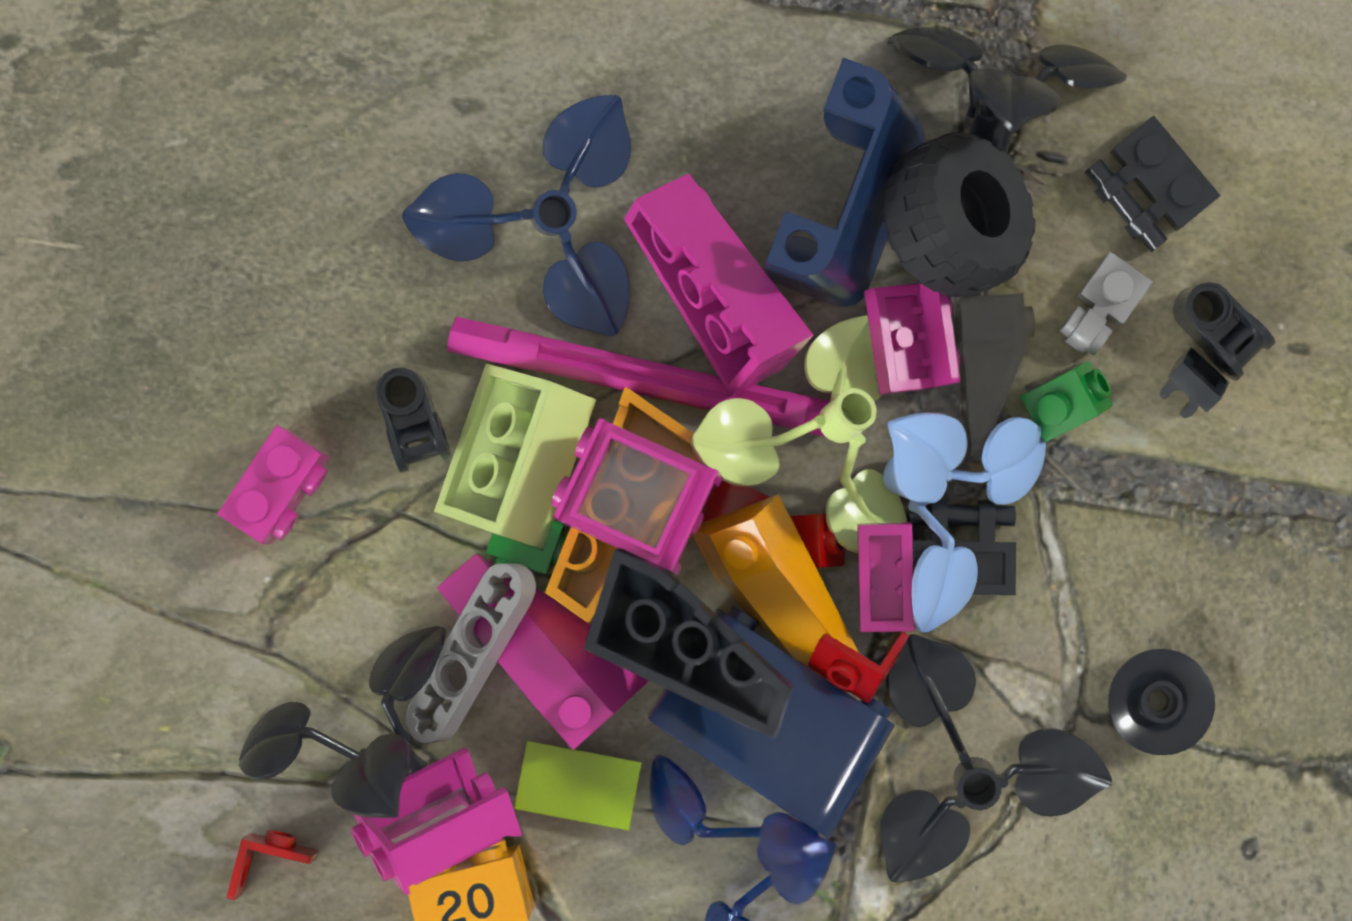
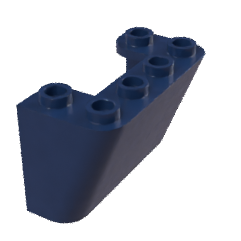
(843, 260)

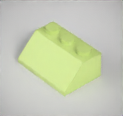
(514, 455)

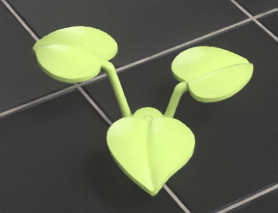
(740, 443)

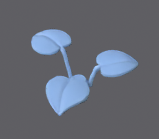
(923, 462)

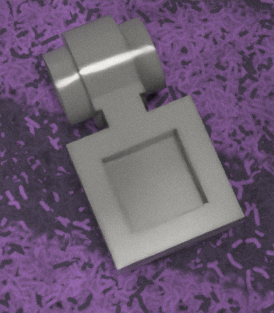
(1112, 294)

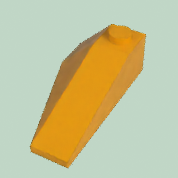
(772, 576)

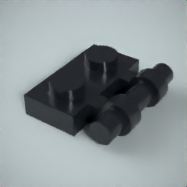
(1164, 176)
(994, 559)

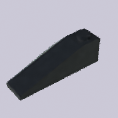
(674, 640)

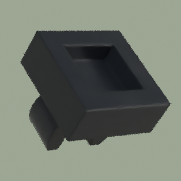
(1198, 380)

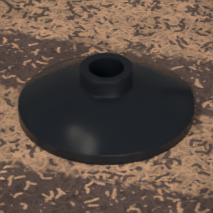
(1187, 707)

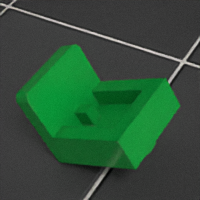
(1068, 400)
(533, 558)

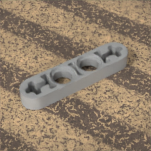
(475, 658)

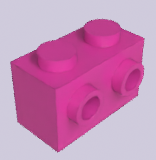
(274, 486)

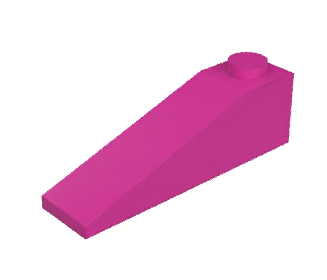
(549, 659)

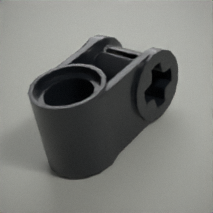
(1229, 335)
(411, 422)

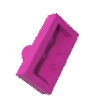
(885, 577)

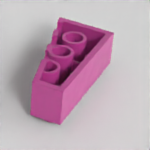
(716, 284)

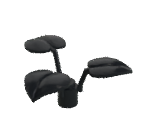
(1006, 98)
(374, 776)
(1053, 778)

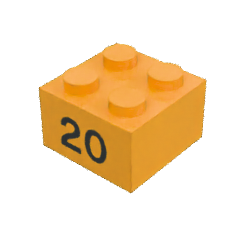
(480, 888)

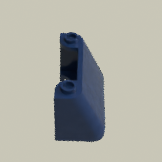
(820, 748)

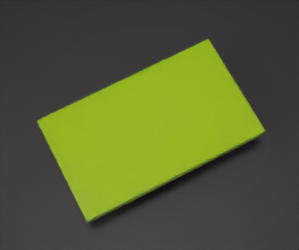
(577, 785)

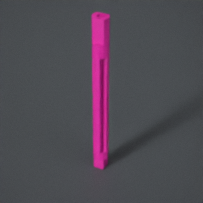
(618, 370)

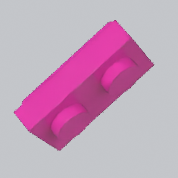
(912, 338)

